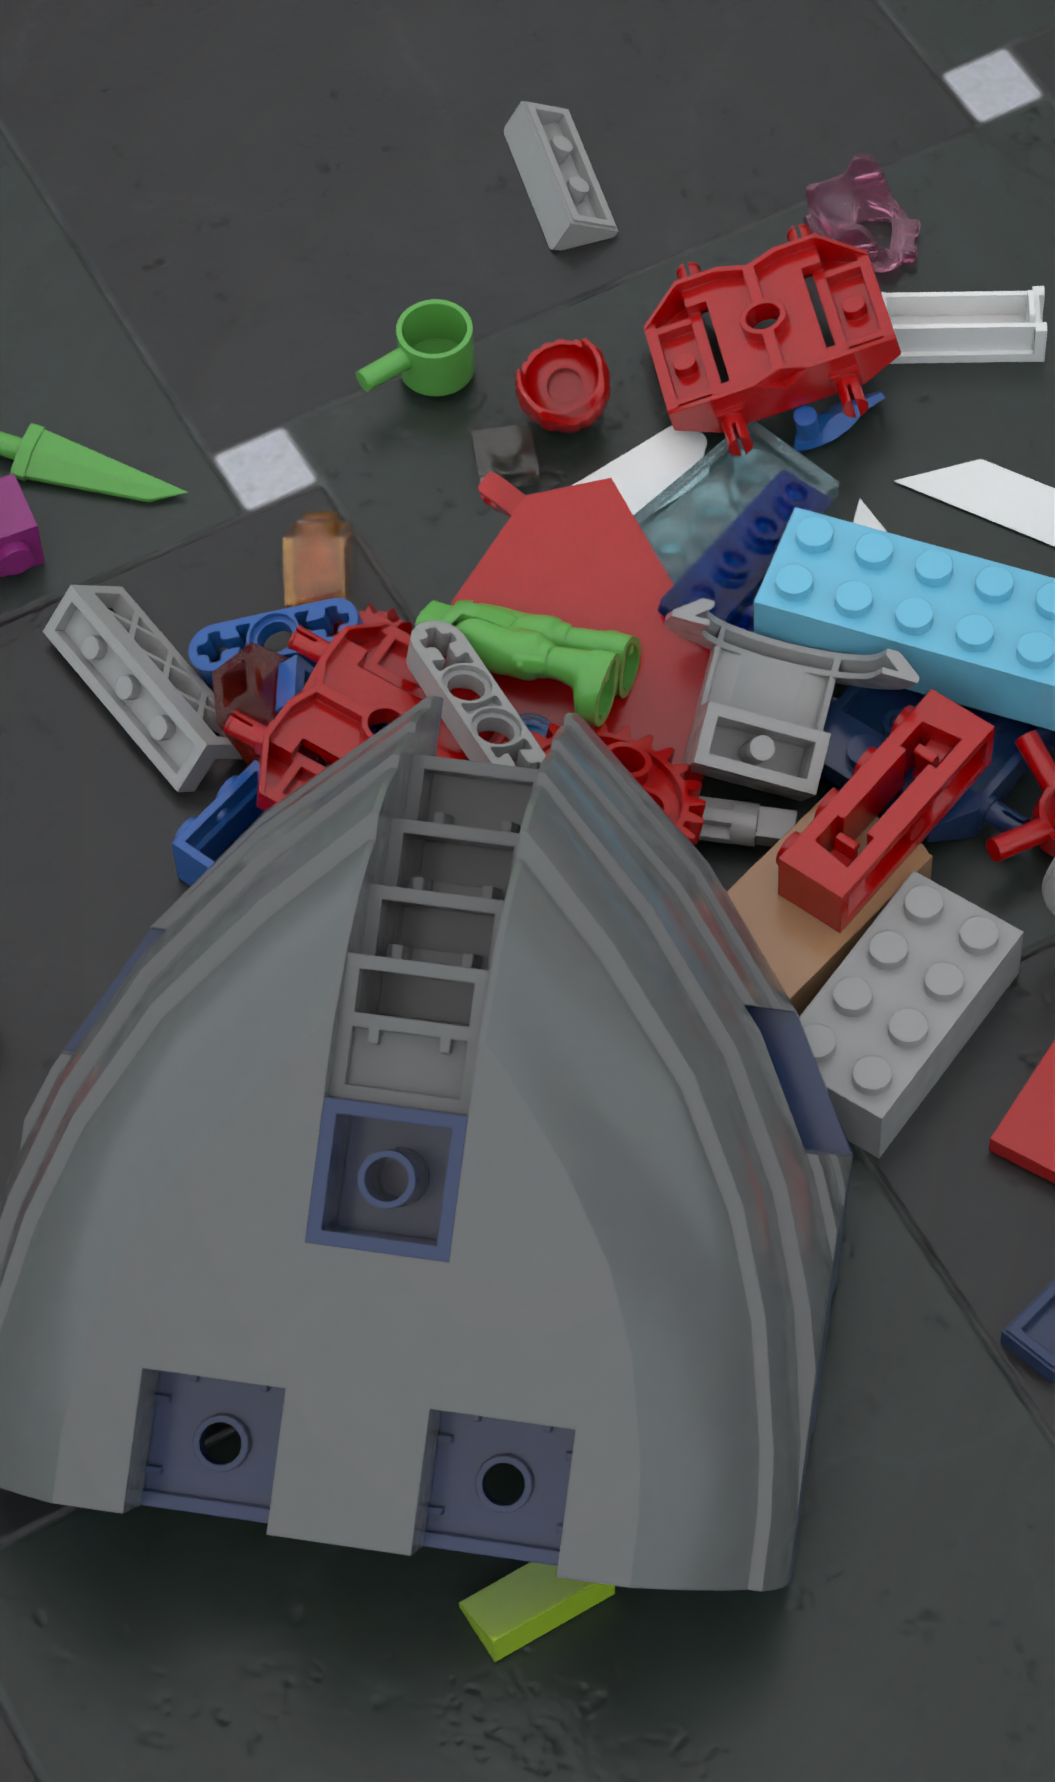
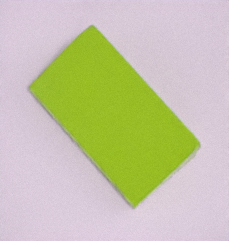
(528, 1606)

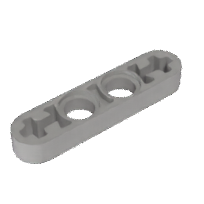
(469, 718)

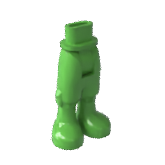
(544, 646)

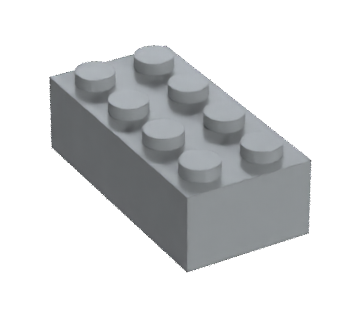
(907, 1005)

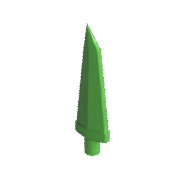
(61, 462)

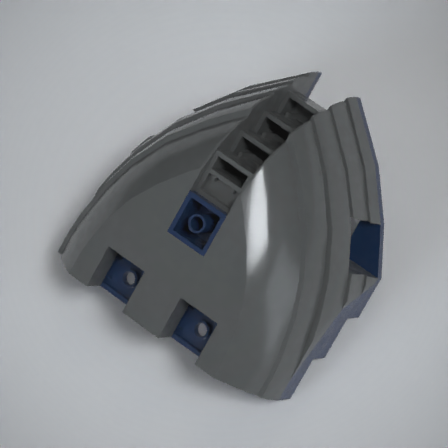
(430, 1162)

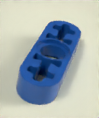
(234, 634)

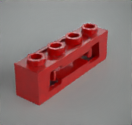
(822, 864)

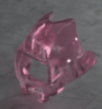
(860, 196)

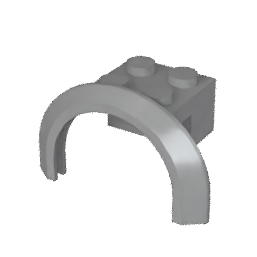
(769, 702)

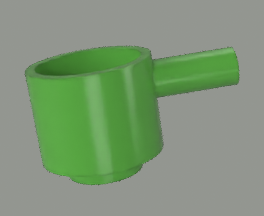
(431, 351)

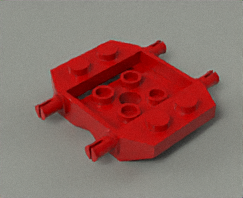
(773, 365)
(355, 684)

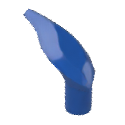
(829, 424)

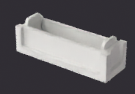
(968, 326)

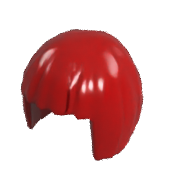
(564, 385)

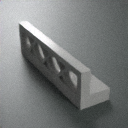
(141, 681)

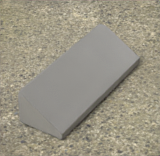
(558, 176)

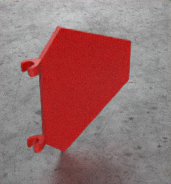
(591, 565)

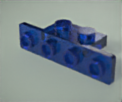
(740, 557)

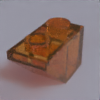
(317, 558)

